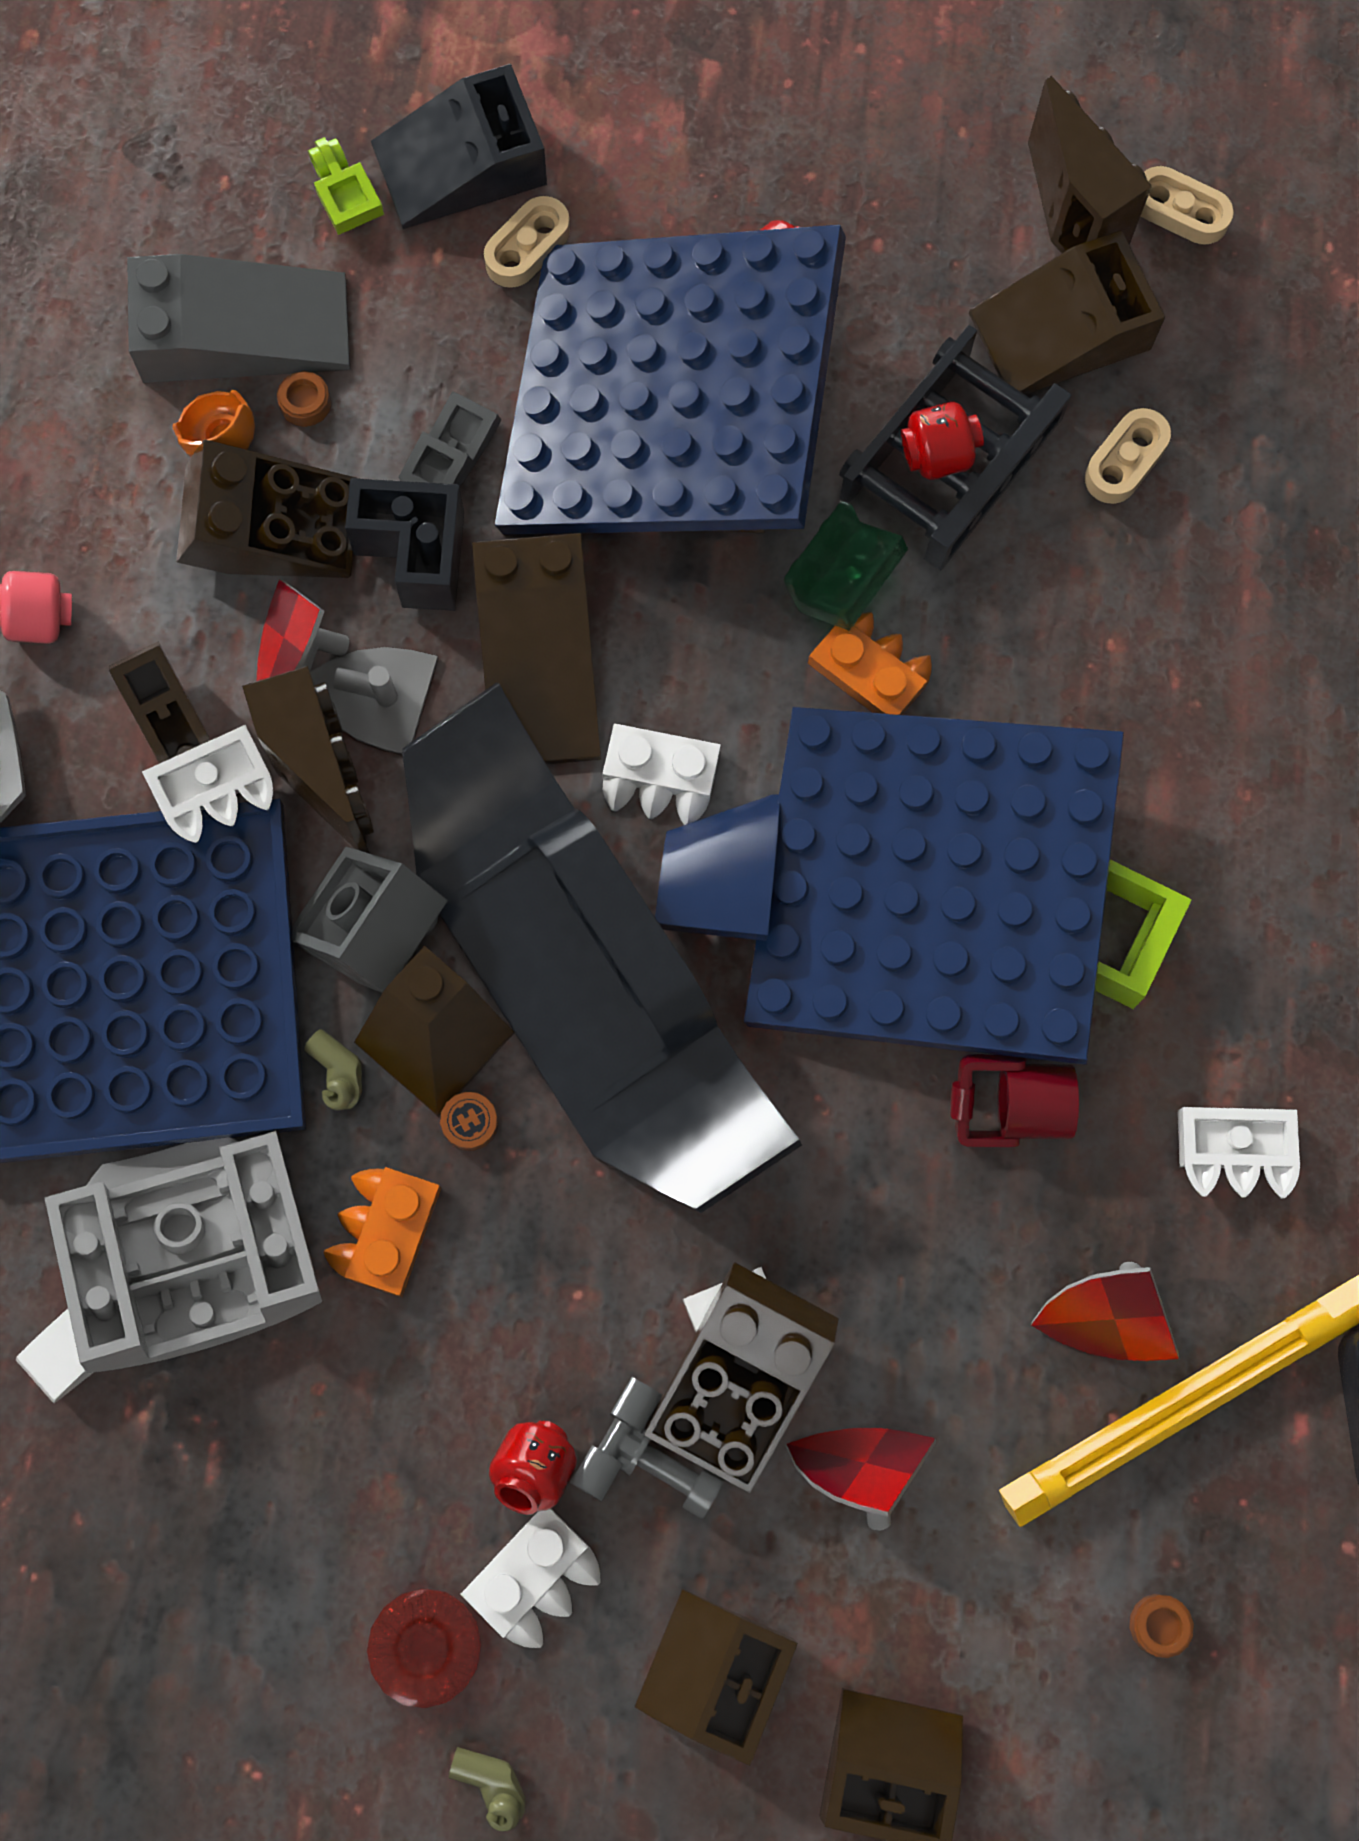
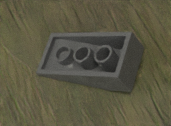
(233, 318)

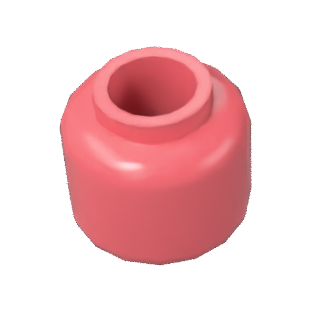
(33, 607)

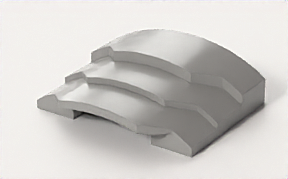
(181, 1251)

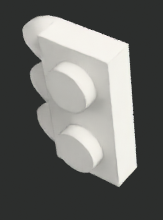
(660, 768)
(209, 780)
(1242, 1145)
(530, 1575)

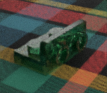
(843, 568)

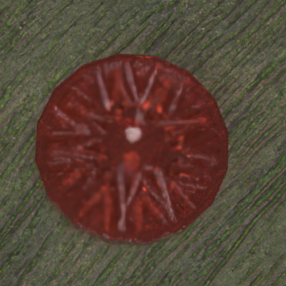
(424, 1648)

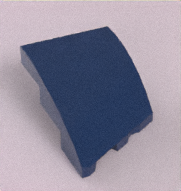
(721, 873)

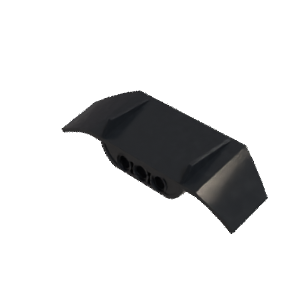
(582, 963)

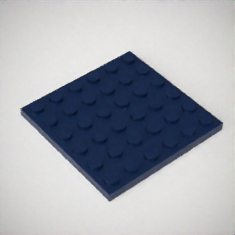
(674, 384)
(939, 883)
(146, 984)

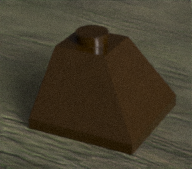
(432, 1031)

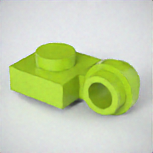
(343, 189)

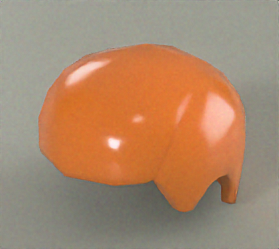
(217, 418)

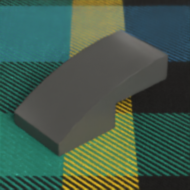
(453, 443)

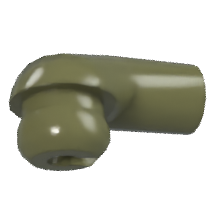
(343, 1070)
(497, 1785)

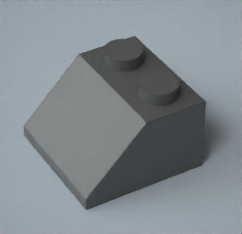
(367, 918)

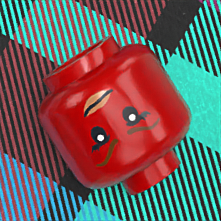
(941, 440)
(532, 1467)

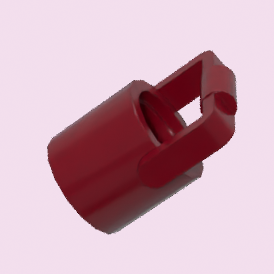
(1031, 1101)

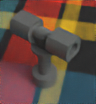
(627, 1447)

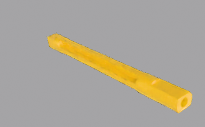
(1182, 1404)

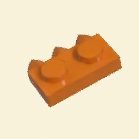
(870, 668)
(386, 1231)

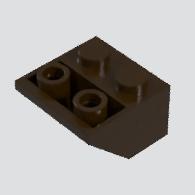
(716, 1676)
(893, 1770)

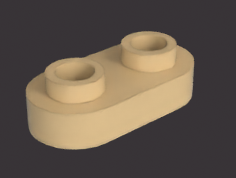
(1184, 203)
(522, 242)
(1126, 459)

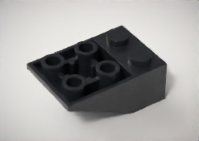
(462, 149)

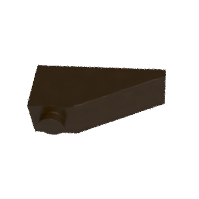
(158, 702)

